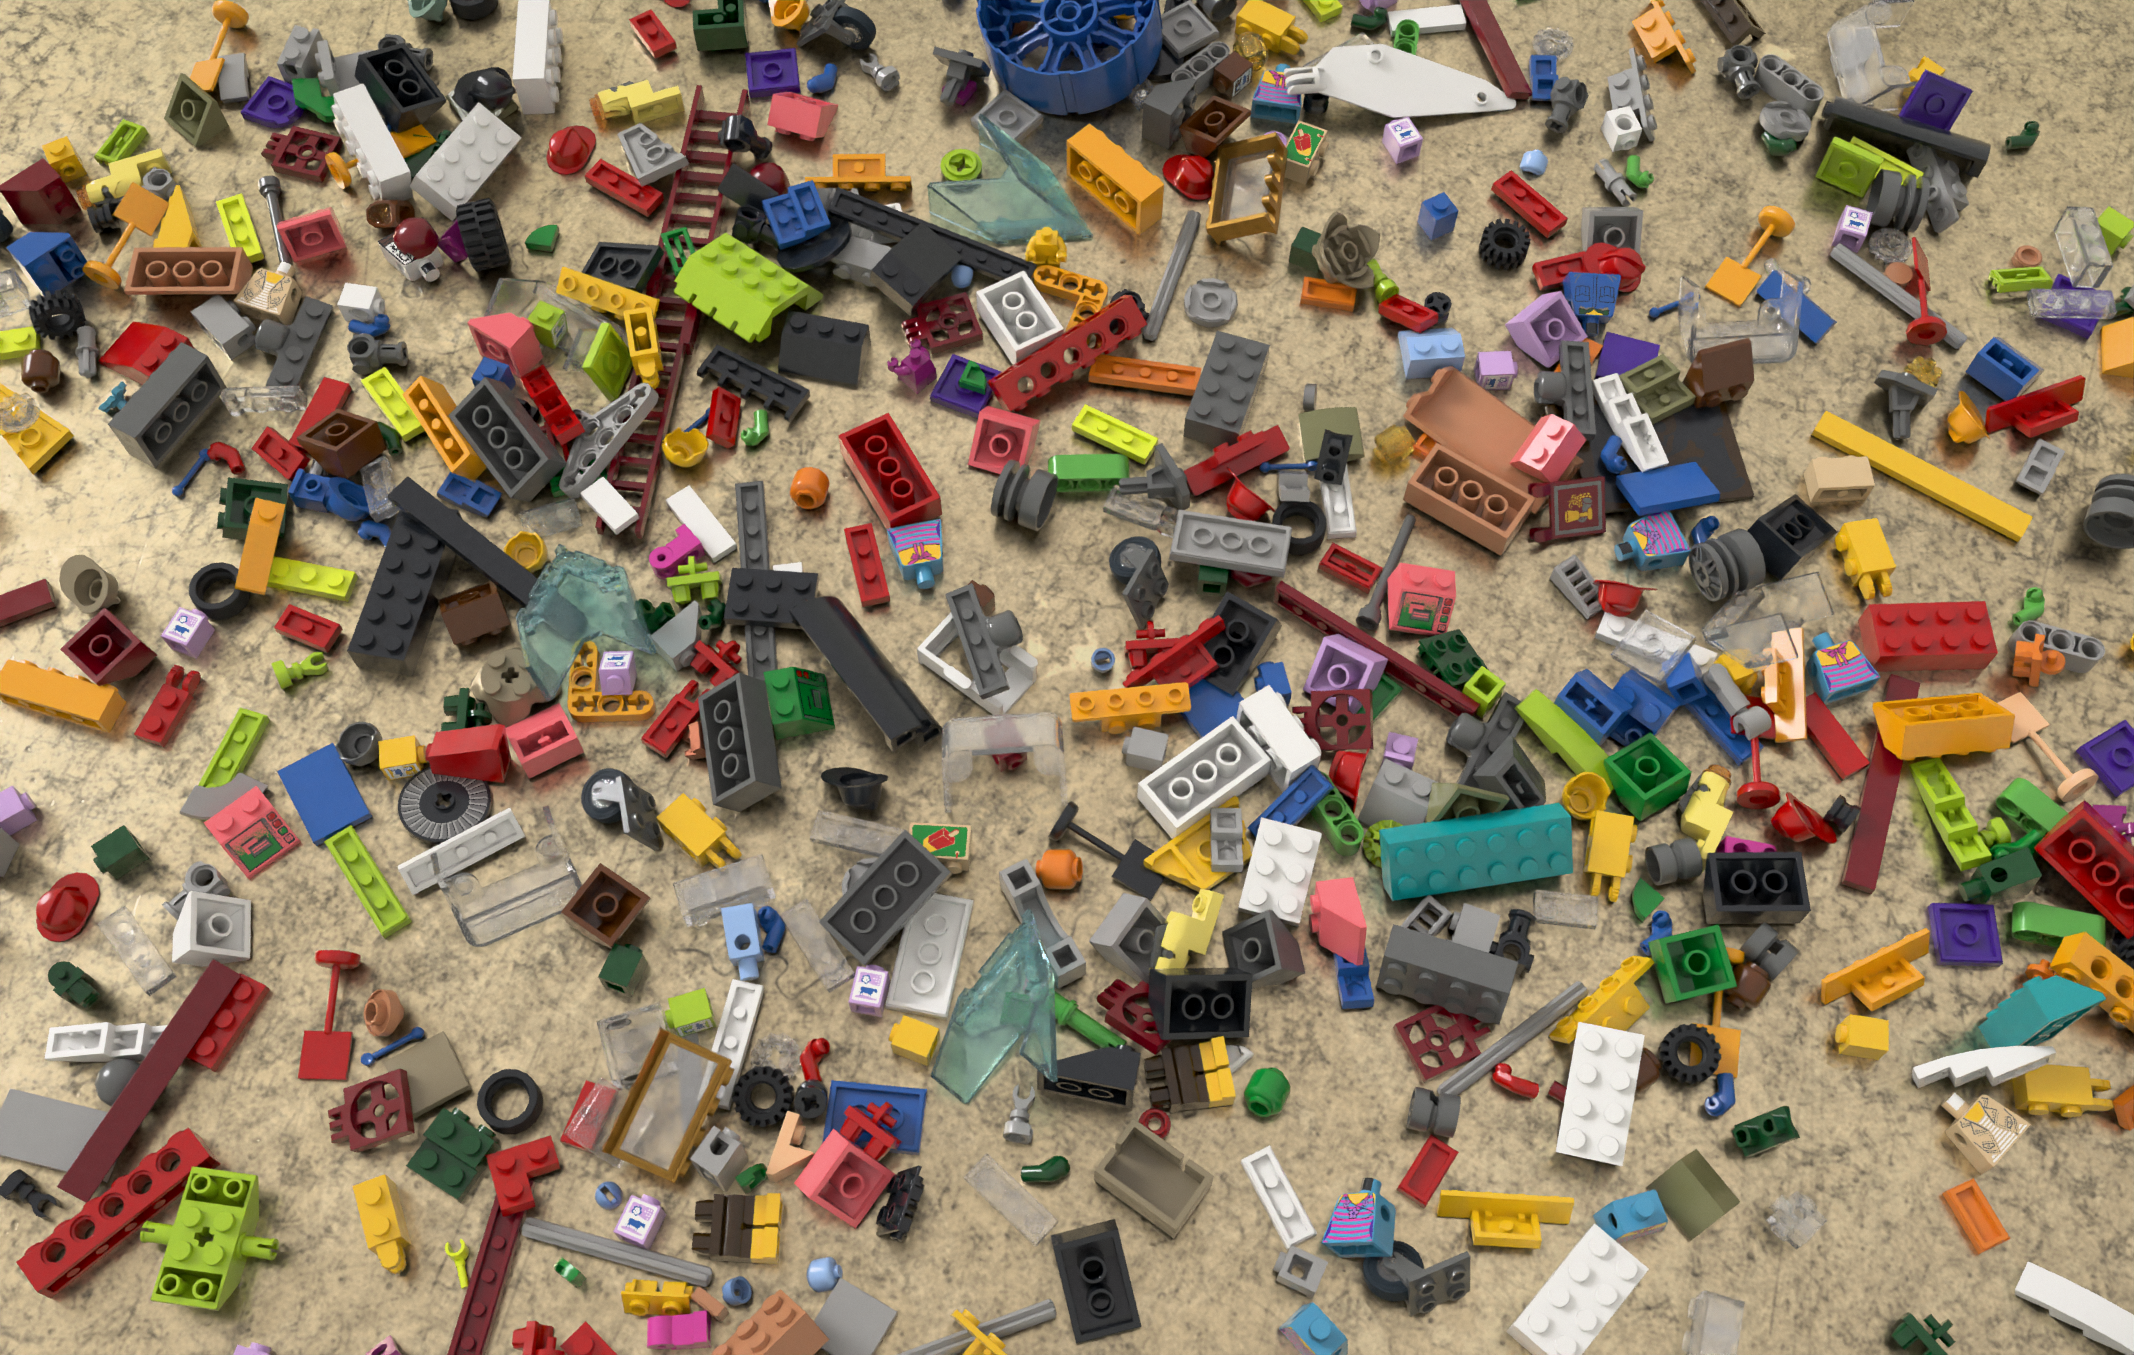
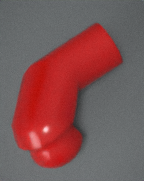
(221, 450)
(811, 1057)
(1514, 1084)

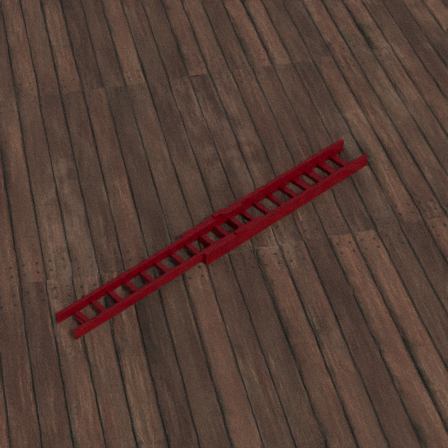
(689, 326)

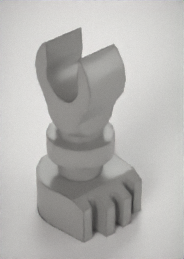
(885, 77)
(1018, 1128)

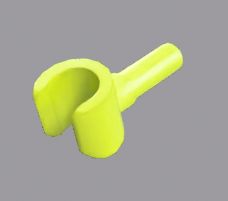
(459, 1259)

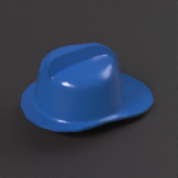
(347, 499)

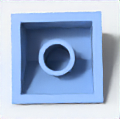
(1430, 351)

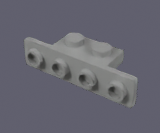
(1630, 89)
(1946, 189)

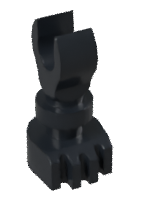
(19, 1186)

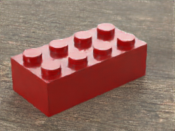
(890, 473)
(1927, 636)

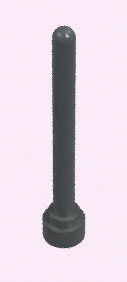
(270, 189)
(1369, 615)

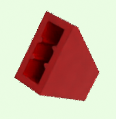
(471, 753)

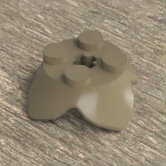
(1345, 251)
(507, 701)

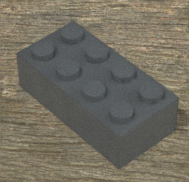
(1226, 389)
(167, 405)
(507, 439)
(739, 742)
(885, 898)
(1446, 974)

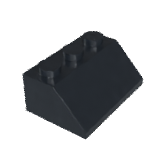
(399, 86)
(823, 349)
(1755, 888)
(1200, 1002)

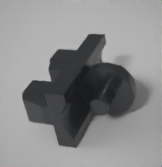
(1333, 457)

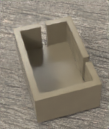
(1150, 1178)

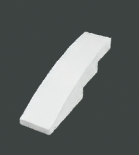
(1628, 423)
(101, 1042)
(1996, 1063)
(2078, 1307)

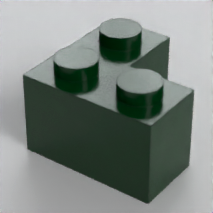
(722, 26)

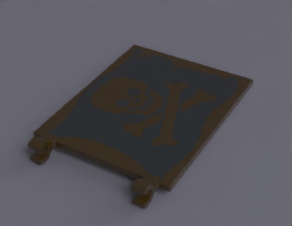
(1686, 437)

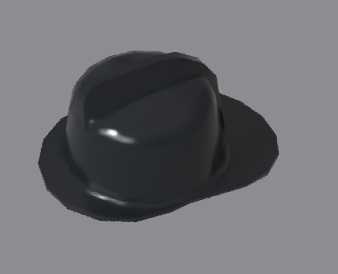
(487, 86)
(856, 786)

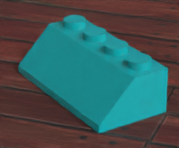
(2038, 1012)

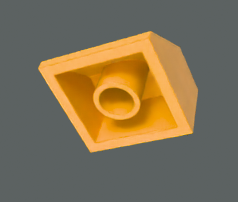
(2118, 348)

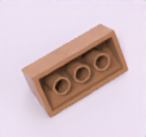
(188, 271)

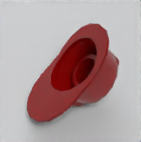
(570, 149)
(1190, 175)
(1608, 259)
(1244, 503)
(1618, 597)
(1347, 771)
(1800, 822)
(66, 906)

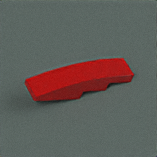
(552, 404)

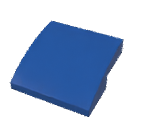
(796, 215)

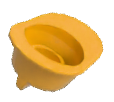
(789, 13)
(1966, 421)

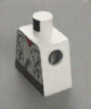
(409, 265)

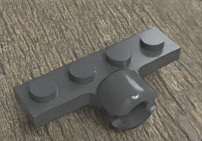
(294, 342)
(1570, 387)
(983, 639)
(1481, 739)

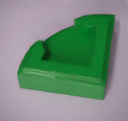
(543, 238)
(973, 378)
(1645, 899)
(752, 1177)
(569, 1272)

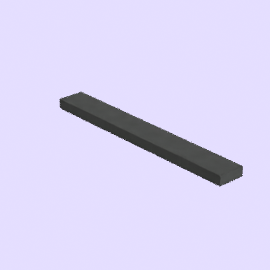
(754, 554)

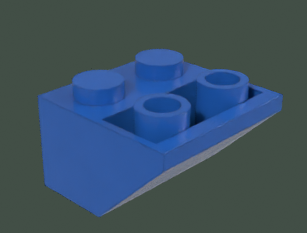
(48, 259)
(2003, 369)
(1592, 705)
(1650, 708)

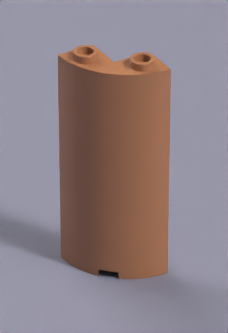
(1477, 427)

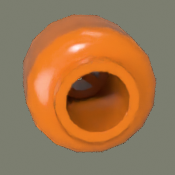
(809, 487)
(1059, 869)

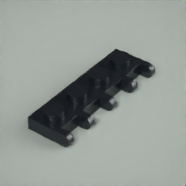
(755, 380)

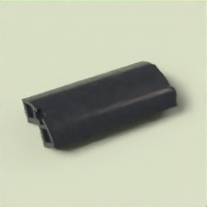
(1911, 130)
(866, 671)

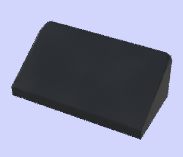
(745, 188)

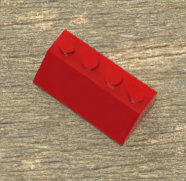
(2094, 862)

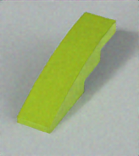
(1563, 735)
(1950, 815)

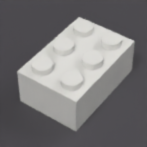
(1017, 316)
(1278, 735)
(1280, 871)

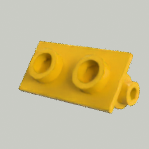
(642, 1298)

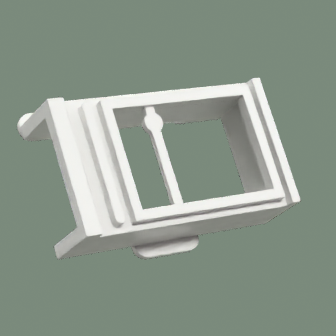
(1020, 675)

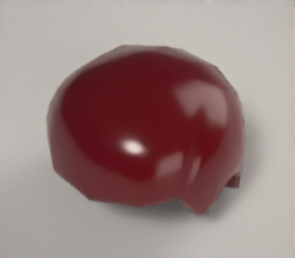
(772, 176)
(415, 237)

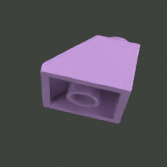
(1543, 327)
(1344, 666)

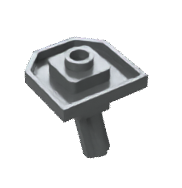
(960, 68)
(1904, 394)
(1161, 481)

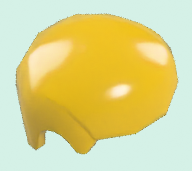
(685, 448)
(527, 550)
(1585, 795)

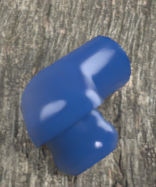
(371, 528)
(1704, 529)
(1724, 1098)

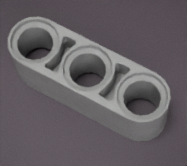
(1202, 65)
(1788, 84)
(2079, 650)

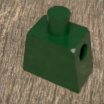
(2002, 879)

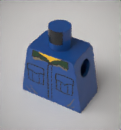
(1591, 298)

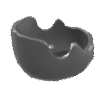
(359, 743)
(113, 1079)

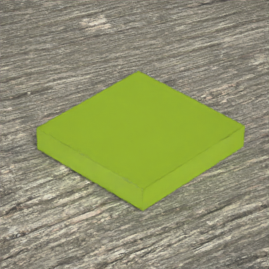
(1849, 167)
(608, 362)

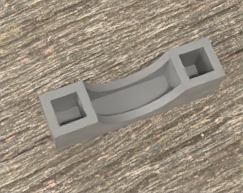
(1026, 892)

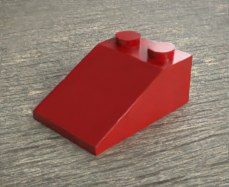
(141, 350)

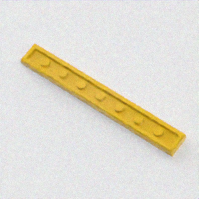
(1923, 476)

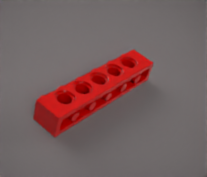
(1006, 383)
(110, 1231)

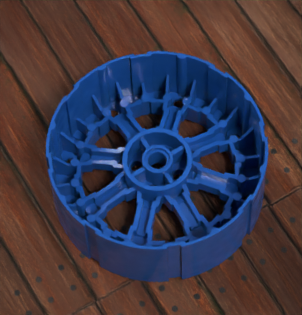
(1068, 28)

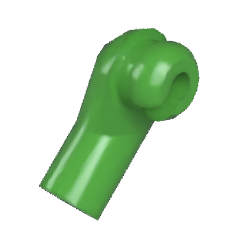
(1633, 173)
(2033, 606)

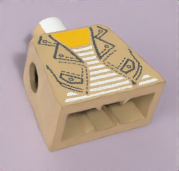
(270, 295)
(1983, 1129)

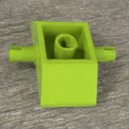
(202, 1270)

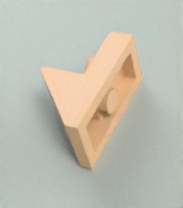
(786, 1157)

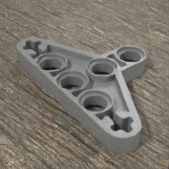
(608, 424)

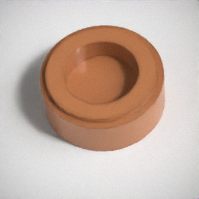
(2027, 257)
(1899, 273)

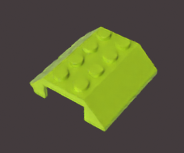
(741, 286)

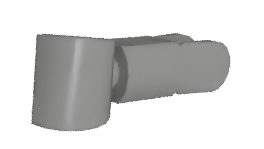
(1753, 720)

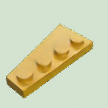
(37, 442)

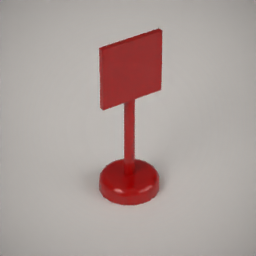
(1927, 328)
(1757, 793)
(327, 1052)

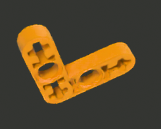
(1084, 300)
(589, 694)

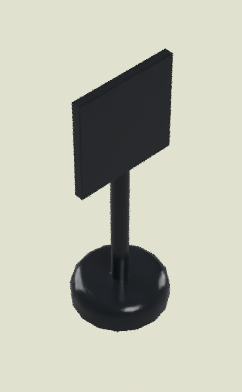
(1130, 870)

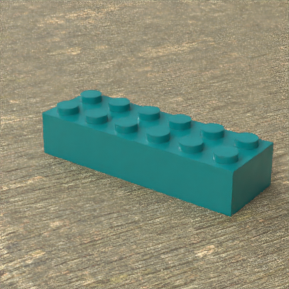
(1476, 851)

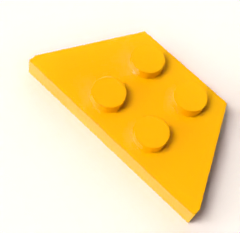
(1189, 855)

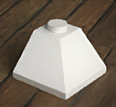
(212, 929)

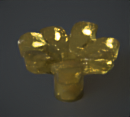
(1925, 370)

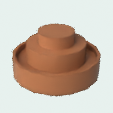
(383, 1012)

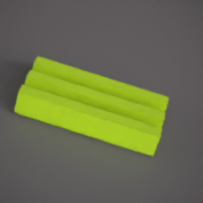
(124, 146)
(2020, 279)

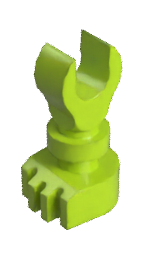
(1384, 286)
(298, 670)
(1995, 832)

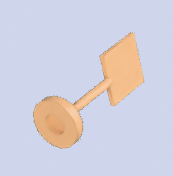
(2030, 721)

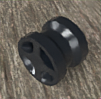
(1315, 103)
(102, 217)
(1441, 304)
(1842, 813)
(813, 1091)

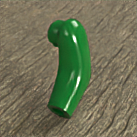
(2028, 841)

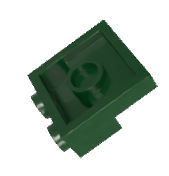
(239, 503)
(453, 1153)

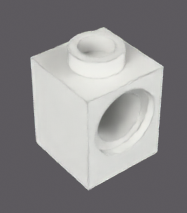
(1621, 129)
(360, 303)

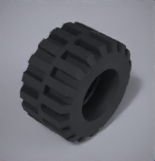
(482, 234)

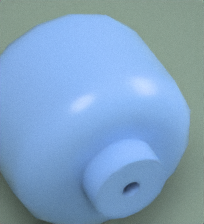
(1534, 162)
(823, 1274)

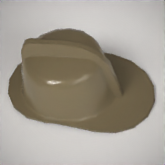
(88, 584)

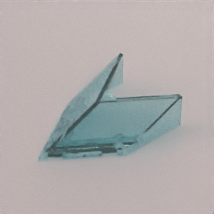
(1008, 206)
(571, 605)
(1006, 1002)

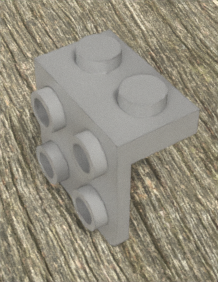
(336, 71)

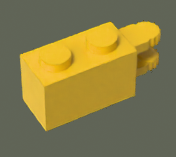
(1272, 24)
(644, 344)
(1866, 556)
(696, 832)
(1609, 850)
(2060, 1090)
(383, 1221)

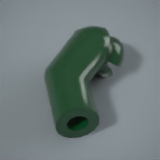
(1371, 22)
(2026, 138)

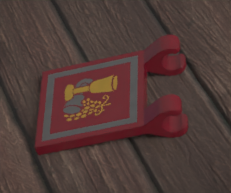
(1574, 508)

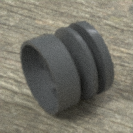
(1902, 202)
(1019, 493)
(2112, 512)
(1727, 564)

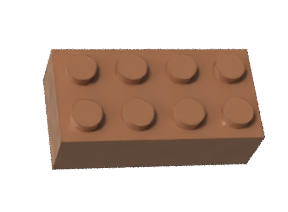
(1468, 499)
(775, 1329)

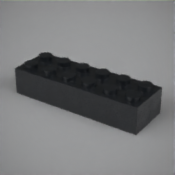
(402, 599)

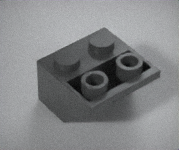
(1167, 110)
(1512, 774)

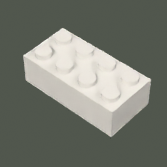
(537, 56)
(371, 144)
(465, 161)
(1203, 777)
(1600, 1094)
(1578, 1297)

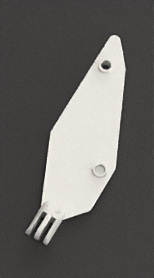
(1395, 83)

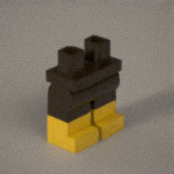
(1192, 1076)
(741, 1228)

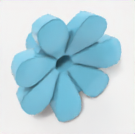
(116, 399)

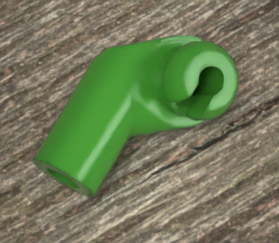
(759, 431)

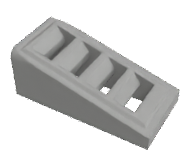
(1572, 592)
(1428, 902)

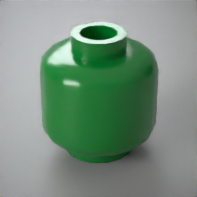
(1267, 1092)

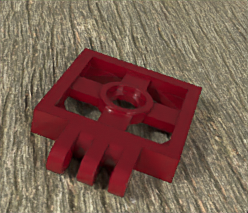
(281, 145)
(921, 329)
(1313, 720)
(1121, 998)
(1462, 1026)
(352, 1118)

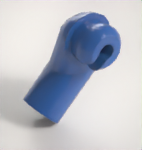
(824, 81)
(378, 327)
(1609, 455)
(773, 927)
(1661, 928)

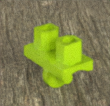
(707, 581)

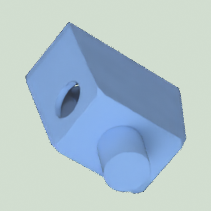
(743, 927)

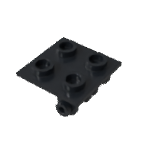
(902, 1188)

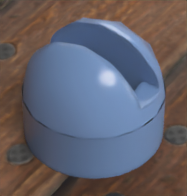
(962, 276)
(1100, 655)
(601, 1198)
(736, 1284)

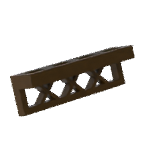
(1734, 19)

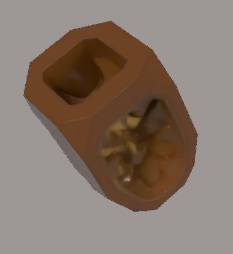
(389, 213)

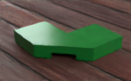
(308, 96)

